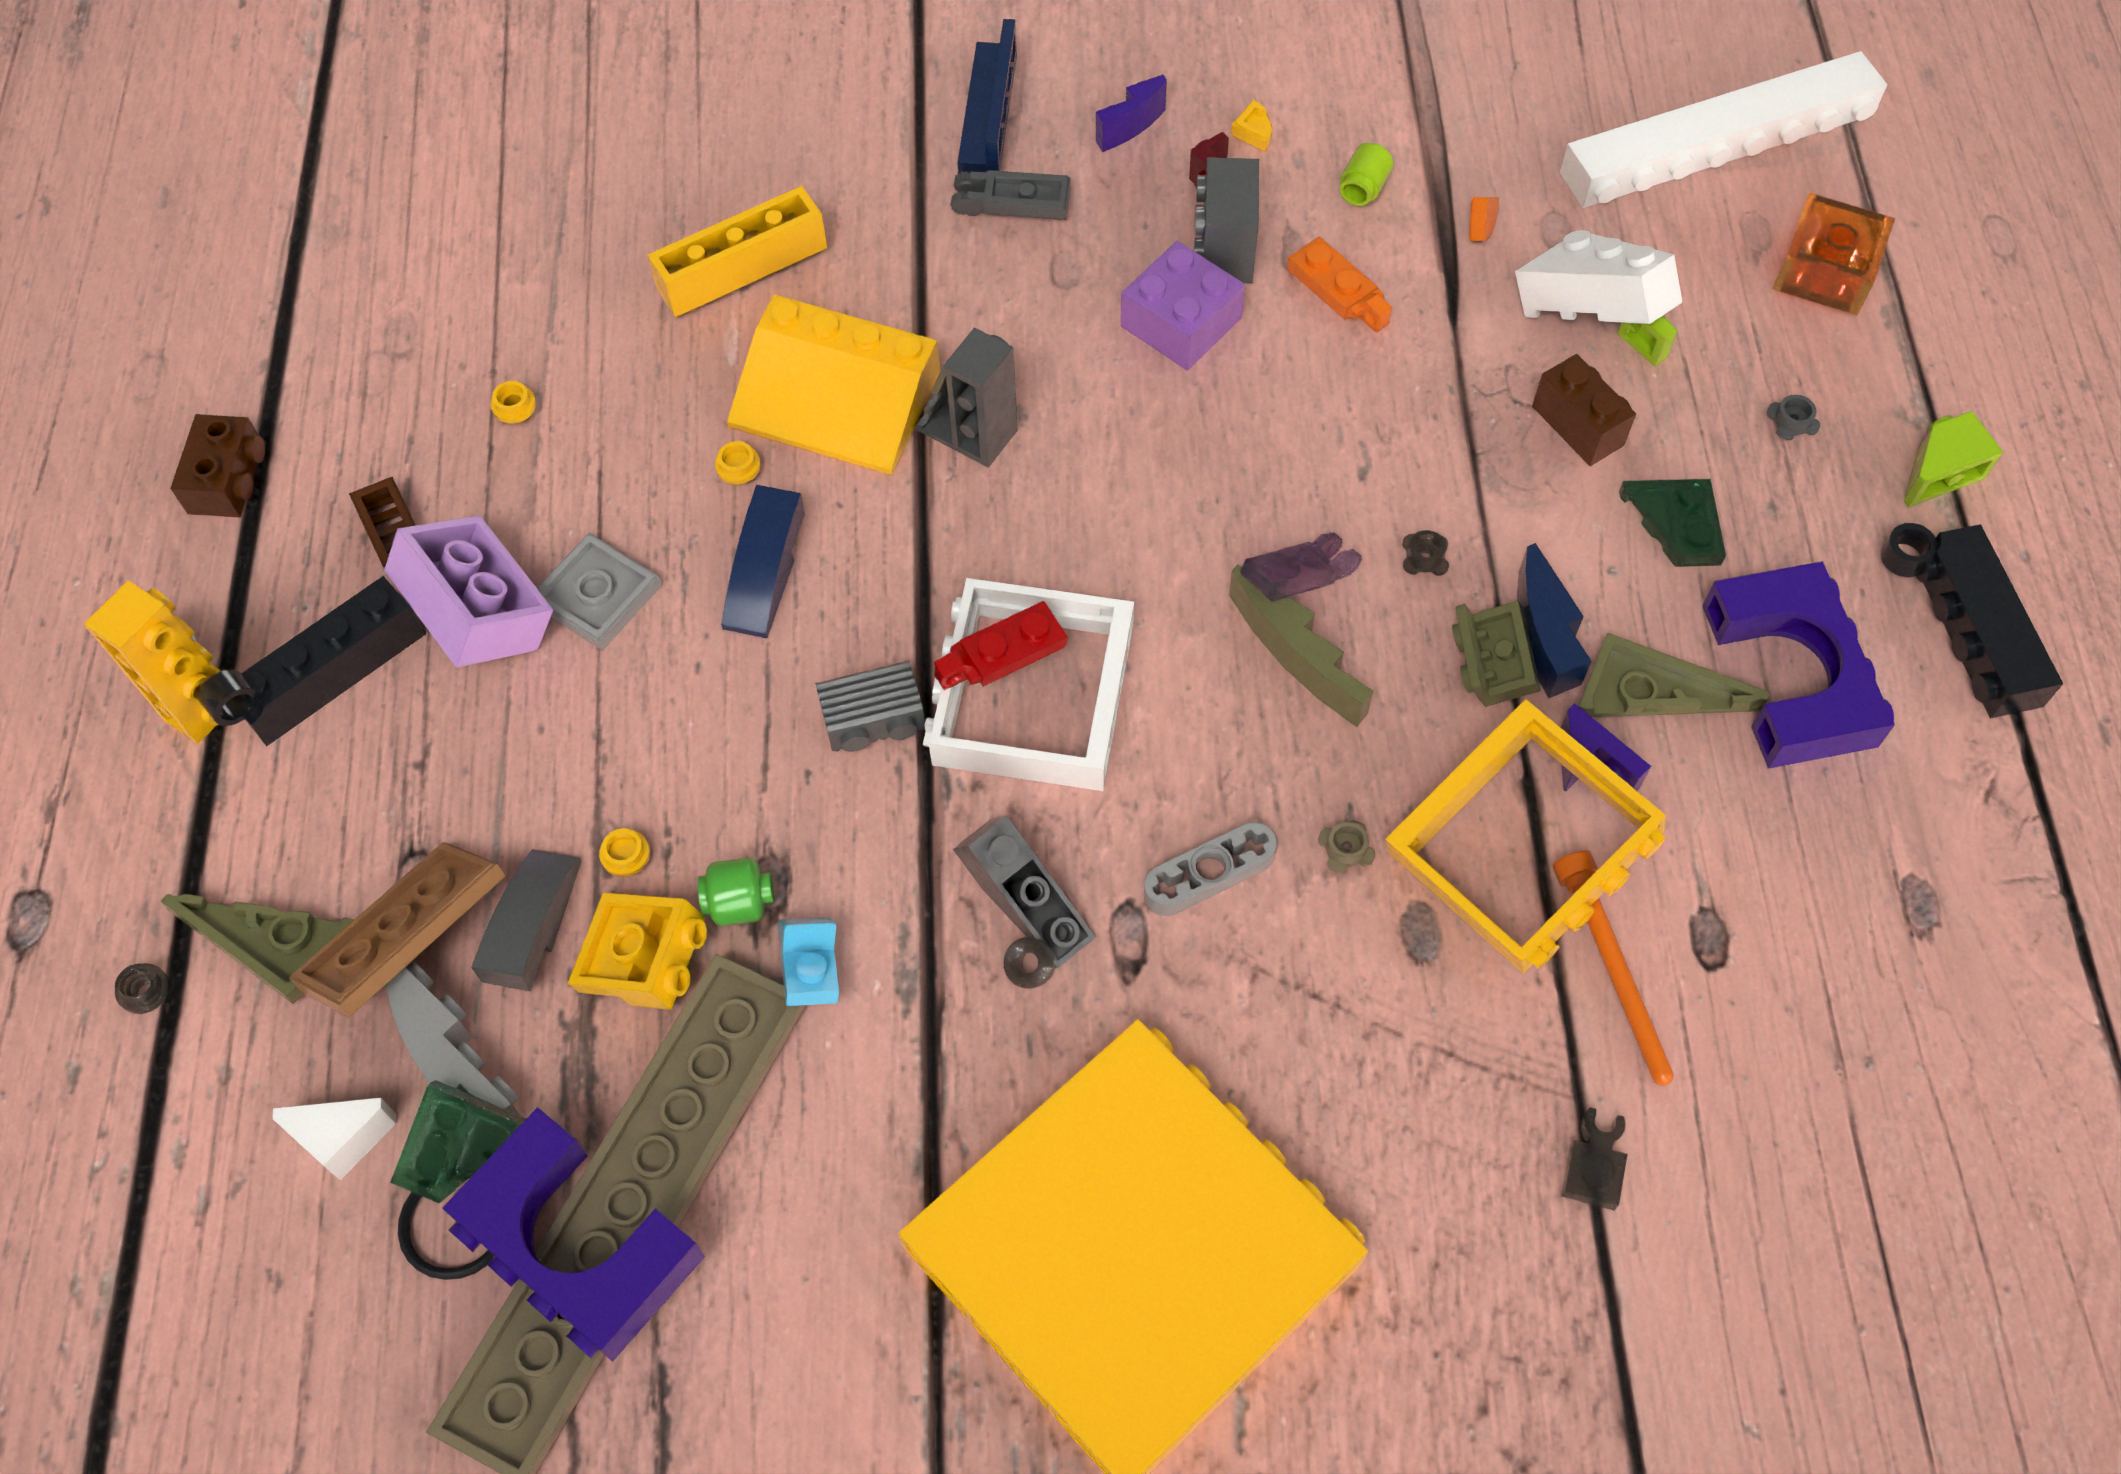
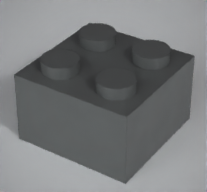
(1228, 215)

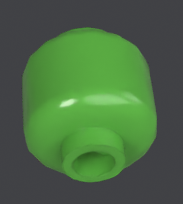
(735, 891)

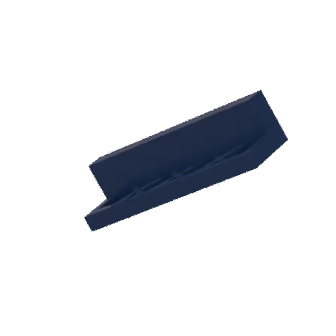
(988, 103)

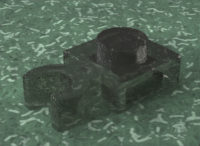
(1593, 1169)

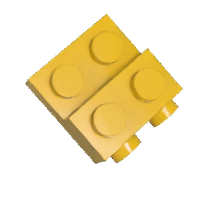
(639, 949)

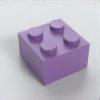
(1182, 305)

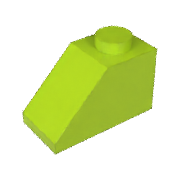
(1951, 457)

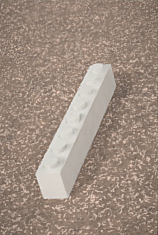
(1721, 129)

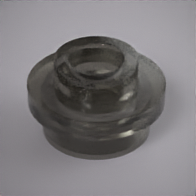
(1014, 962)
(133, 979)

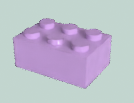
(468, 590)

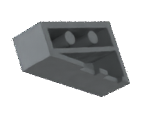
(974, 399)

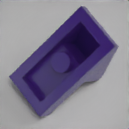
(1604, 747)

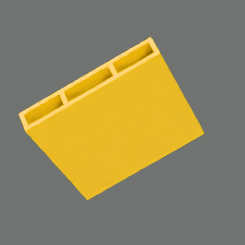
(1133, 1251)

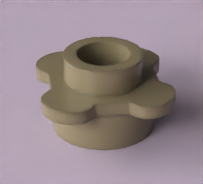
(1346, 833)

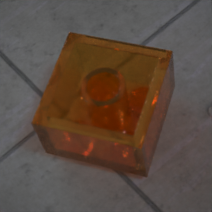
(1834, 253)

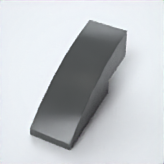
(526, 920)

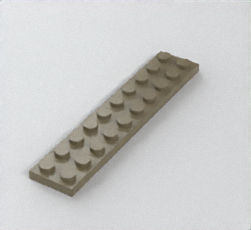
(653, 1157)

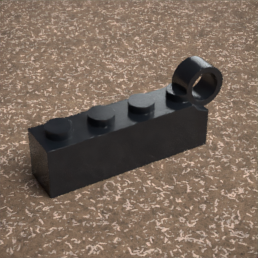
(1980, 615)
(314, 664)

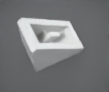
(338, 1131)

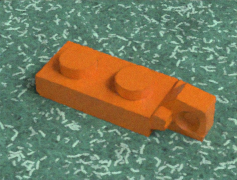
(1340, 284)

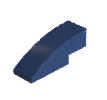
(762, 561)
(1551, 624)

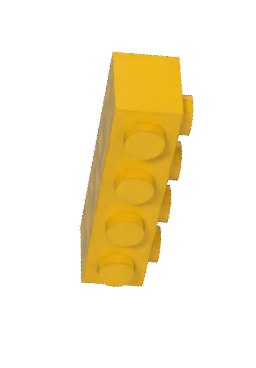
(738, 251)
(157, 655)

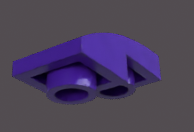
(1129, 118)

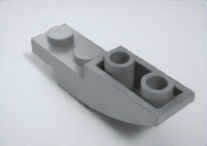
(439, 1040)

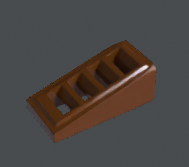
(376, 496)

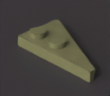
(1647, 682)
(258, 936)

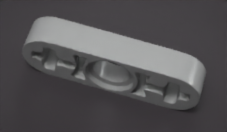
(1172, 871)

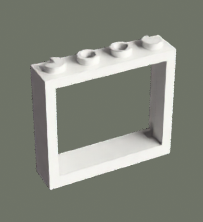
(1072, 612)

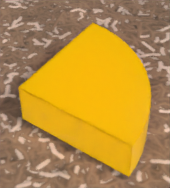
(1253, 126)

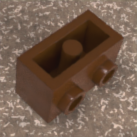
(1583, 409)
(218, 466)

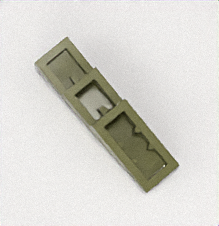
(1313, 661)

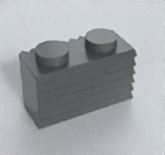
(871, 706)

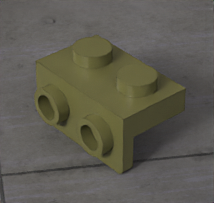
(1496, 653)

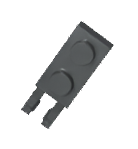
(1011, 194)

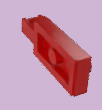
(1002, 648)

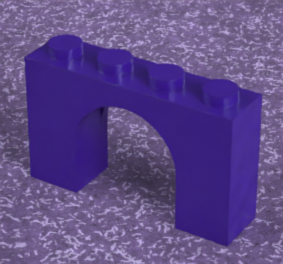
(1807, 608)
(602, 1303)

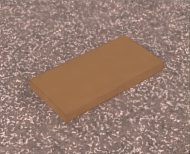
(396, 928)

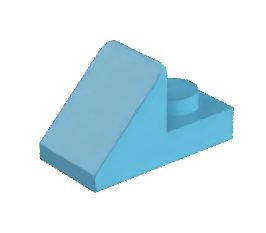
(808, 961)

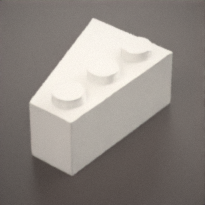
(1602, 278)

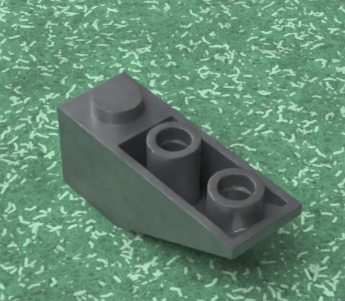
(1023, 887)

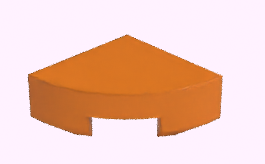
(1483, 217)

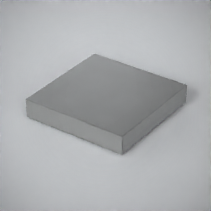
(597, 590)

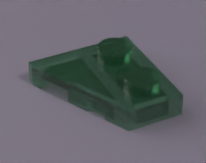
(1680, 517)
(450, 1141)

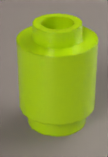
(1365, 174)

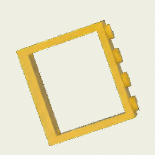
(1472, 775)

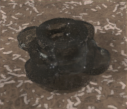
(1429, 543)

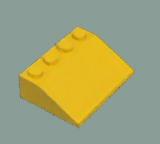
(834, 384)

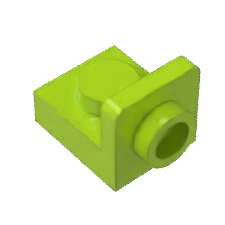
(1650, 340)

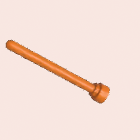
(1573, 873)

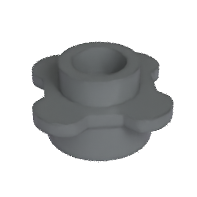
(1794, 416)

